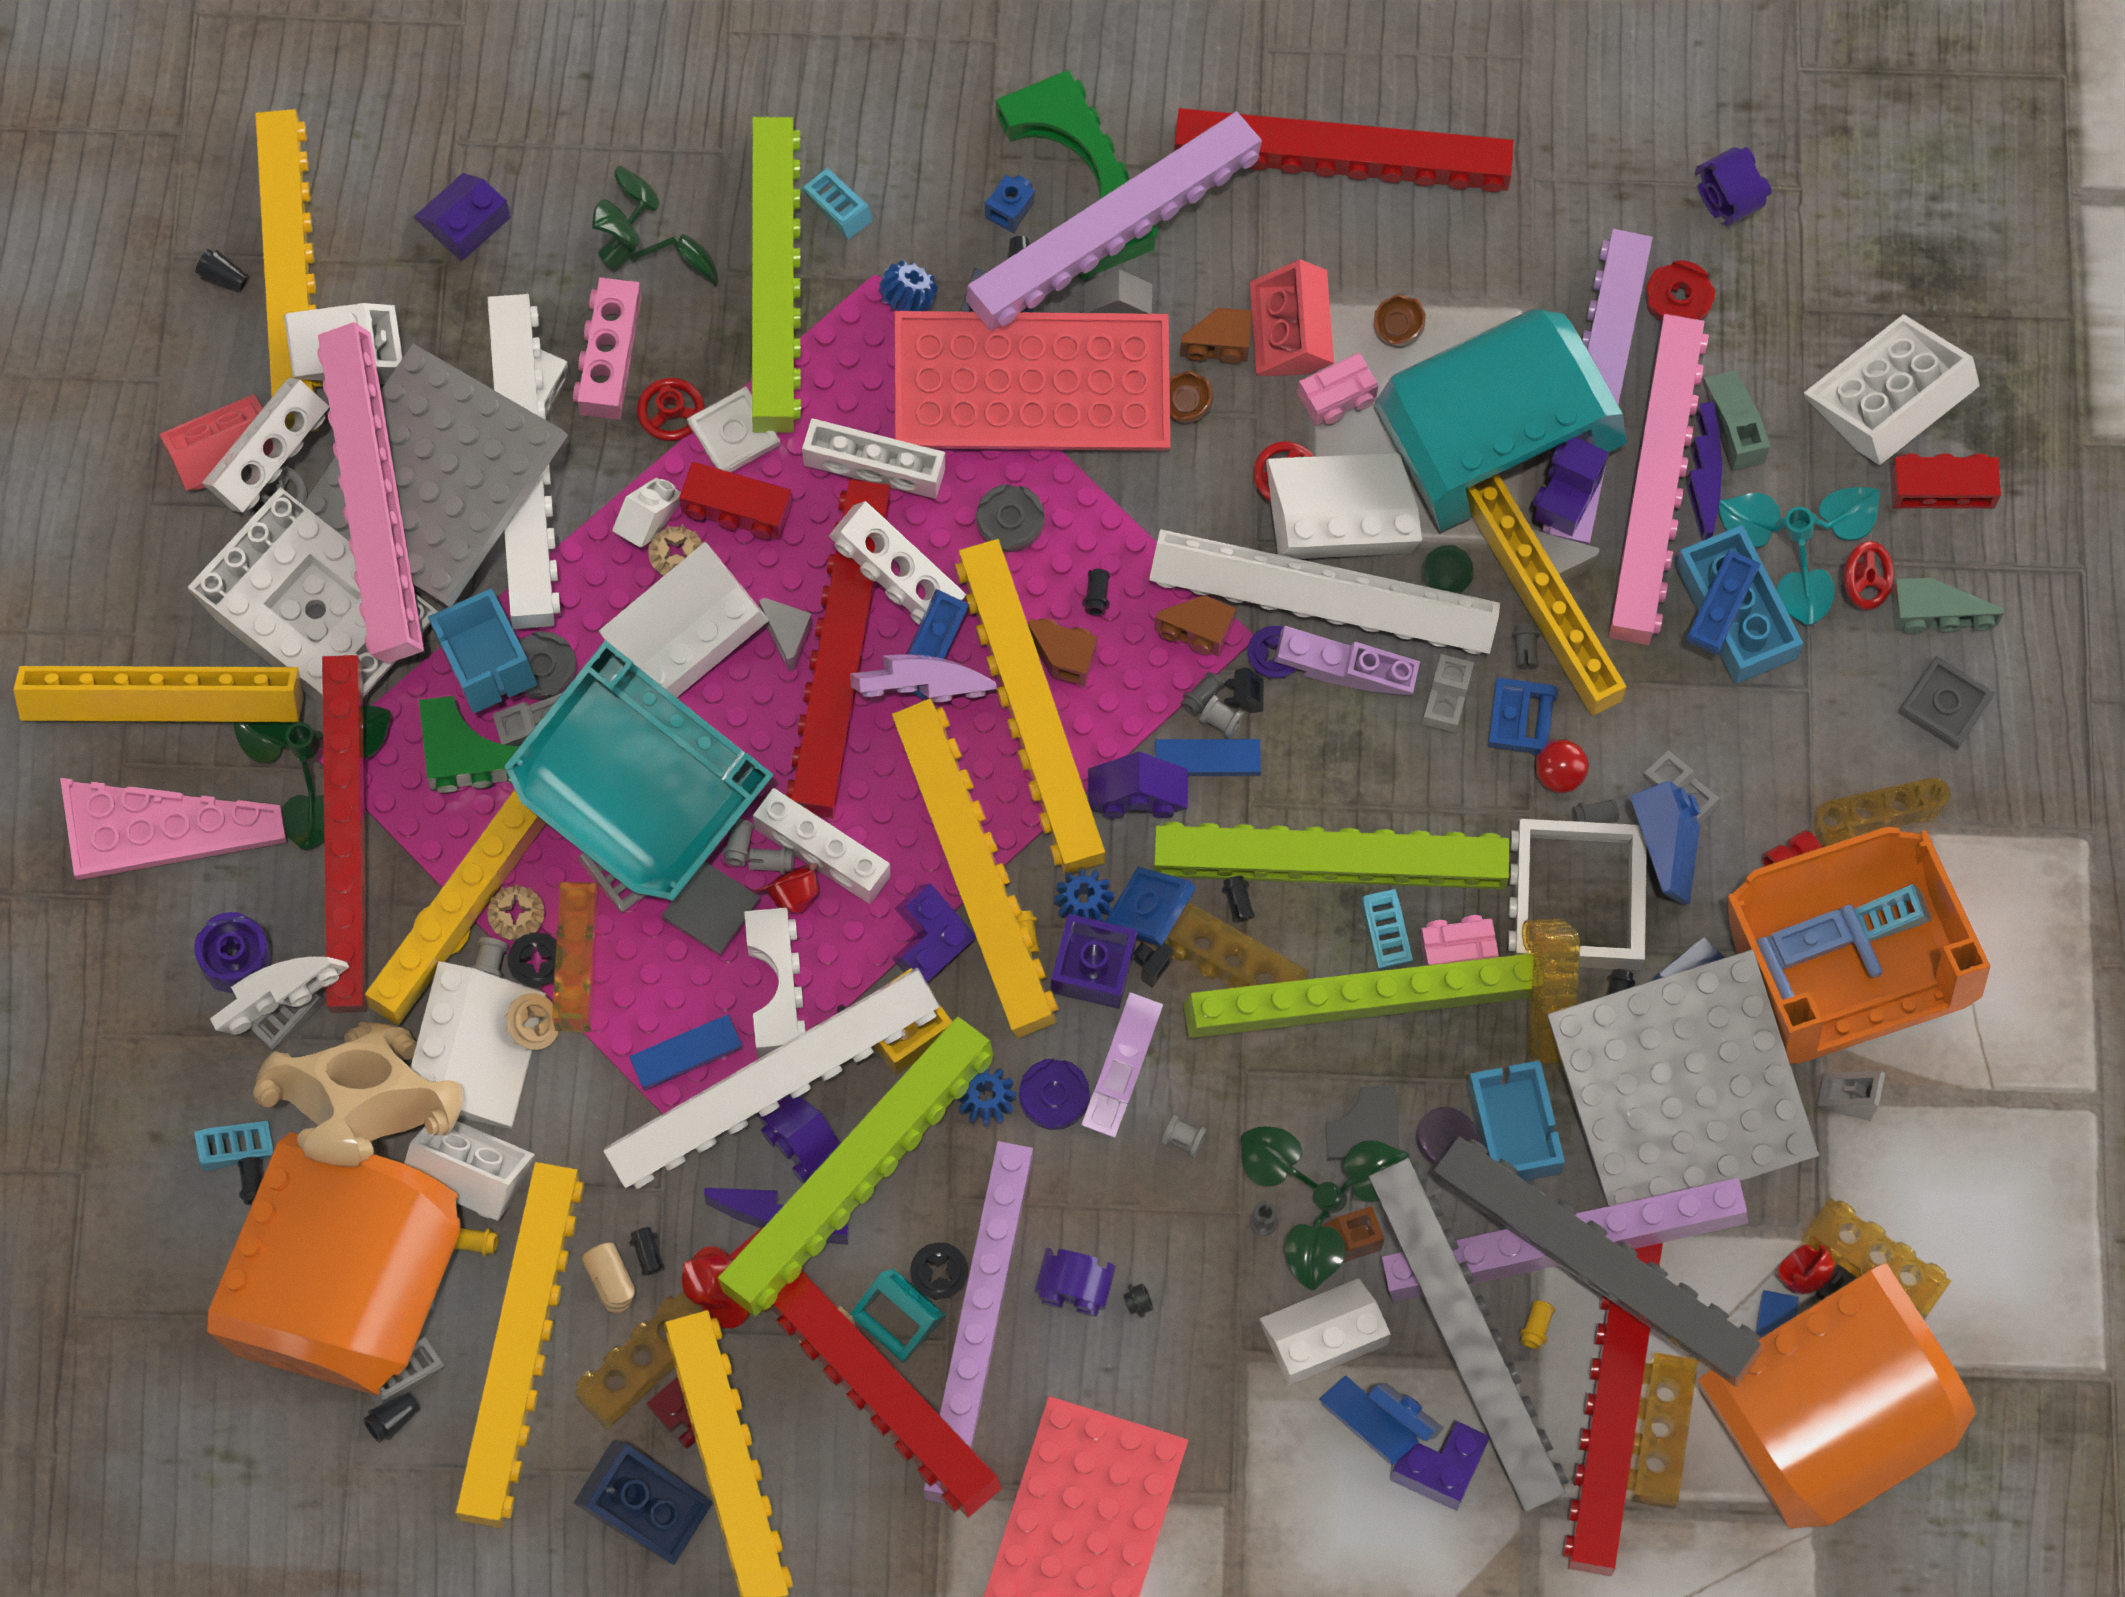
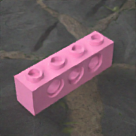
(607, 398)

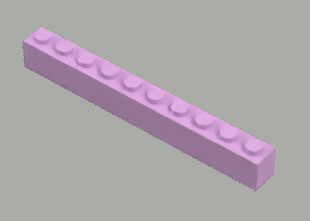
(1113, 221)
(1612, 330)
(1633, 1222)
(984, 1294)

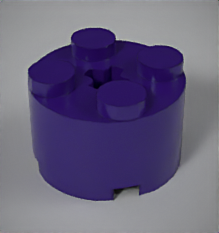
(1732, 185)
(214, 947)
(1074, 1280)

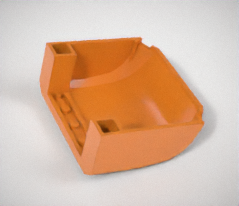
(1835, 998)
(335, 1268)
(1843, 1402)

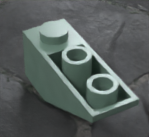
(1737, 420)
(1934, 605)

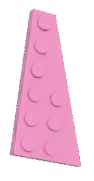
(146, 828)

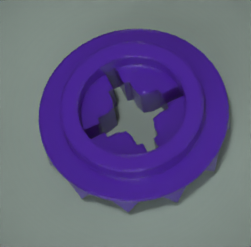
(1258, 653)

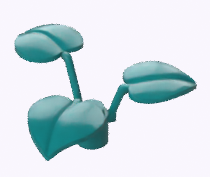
(1848, 511)

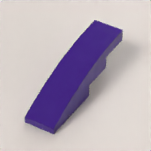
(1705, 481)
(756, 1208)

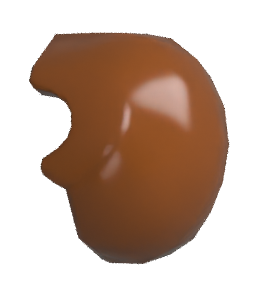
(1399, 320)
(1189, 397)

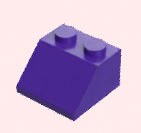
(464, 215)

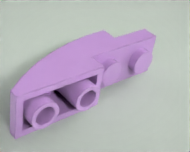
(1347, 665)
(935, 677)
(1122, 1065)

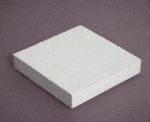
(728, 432)

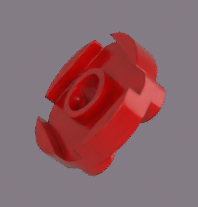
(1671, 278)

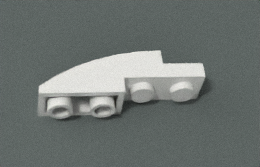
(283, 983)

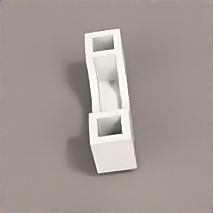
(769, 941)

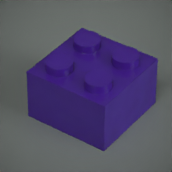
(1093, 961)

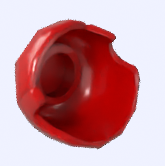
(1562, 766)
(1806, 1269)

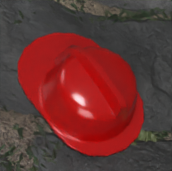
(794, 889)
(703, 1288)

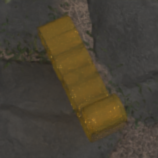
(1882, 812)
(1554, 981)

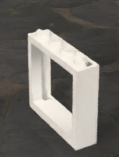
(1590, 957)

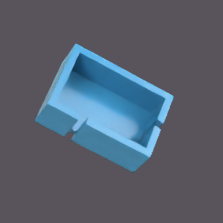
(482, 650)
(1517, 1119)

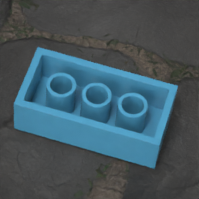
(1762, 630)

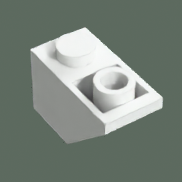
(647, 511)

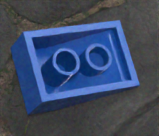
(1671, 835)

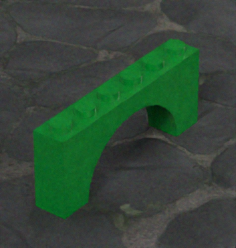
(1059, 113)
(457, 753)

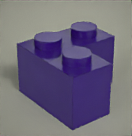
(1575, 478)
(1138, 784)
(938, 931)
(799, 1134)
(1443, 1475)

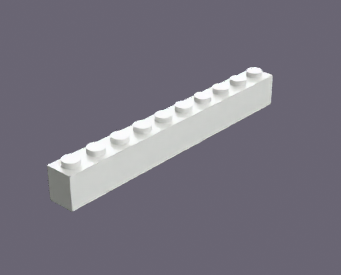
(527, 532)
(1324, 592)
(771, 1078)

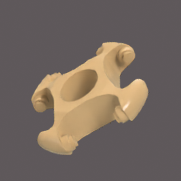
(358, 1093)

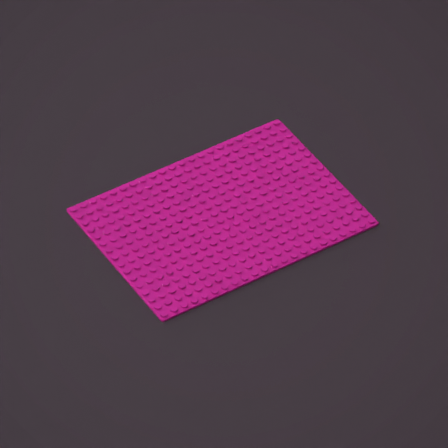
(647, 973)

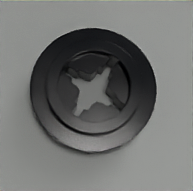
(523, 951)
(936, 1255)

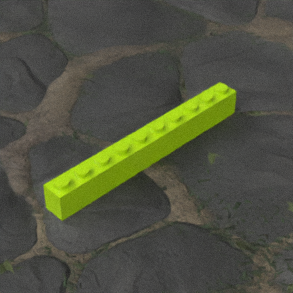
(773, 276)
(1332, 856)
(1359, 995)
(856, 1167)

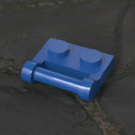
(1511, 715)

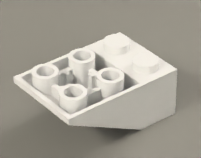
(305, 326)

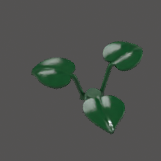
(625, 238)
(264, 743)
(1316, 1251)

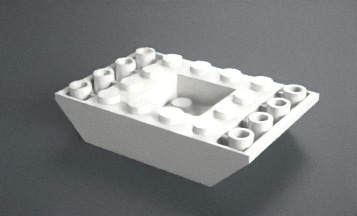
(272, 577)

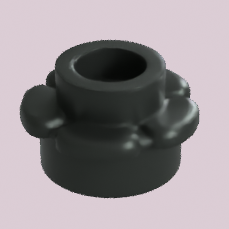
(1138, 1300)

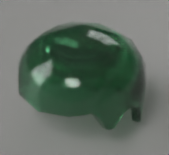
(1447, 569)

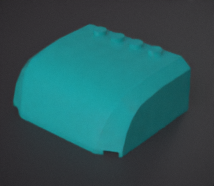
(1495, 407)
(634, 776)

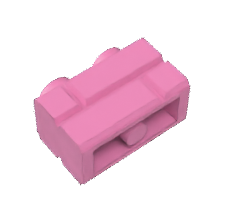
(1338, 390)
(1458, 941)

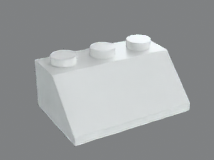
(473, 1165)
(1325, 1331)

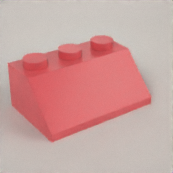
(1292, 320)
(205, 440)

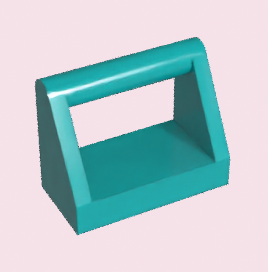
(910, 1301)

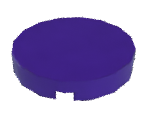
(1054, 1094)

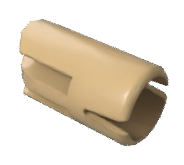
(609, 1277)

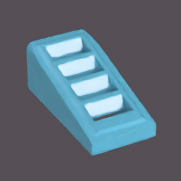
(850, 219)
(1380, 900)
(1885, 903)
(232, 1132)

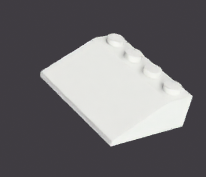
(1893, 388)
(1343, 506)
(686, 622)
(468, 1042)

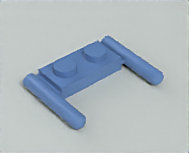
(1813, 940)

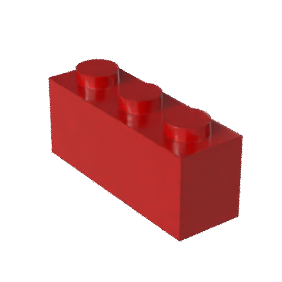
(1945, 482)
(735, 501)

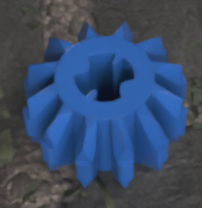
(907, 287)
(1096, 892)
(991, 1108)

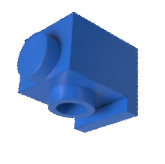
(1010, 211)

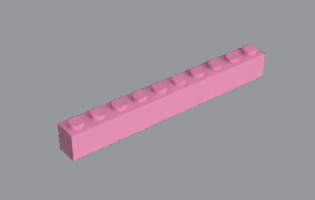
(1657, 479)
(370, 493)

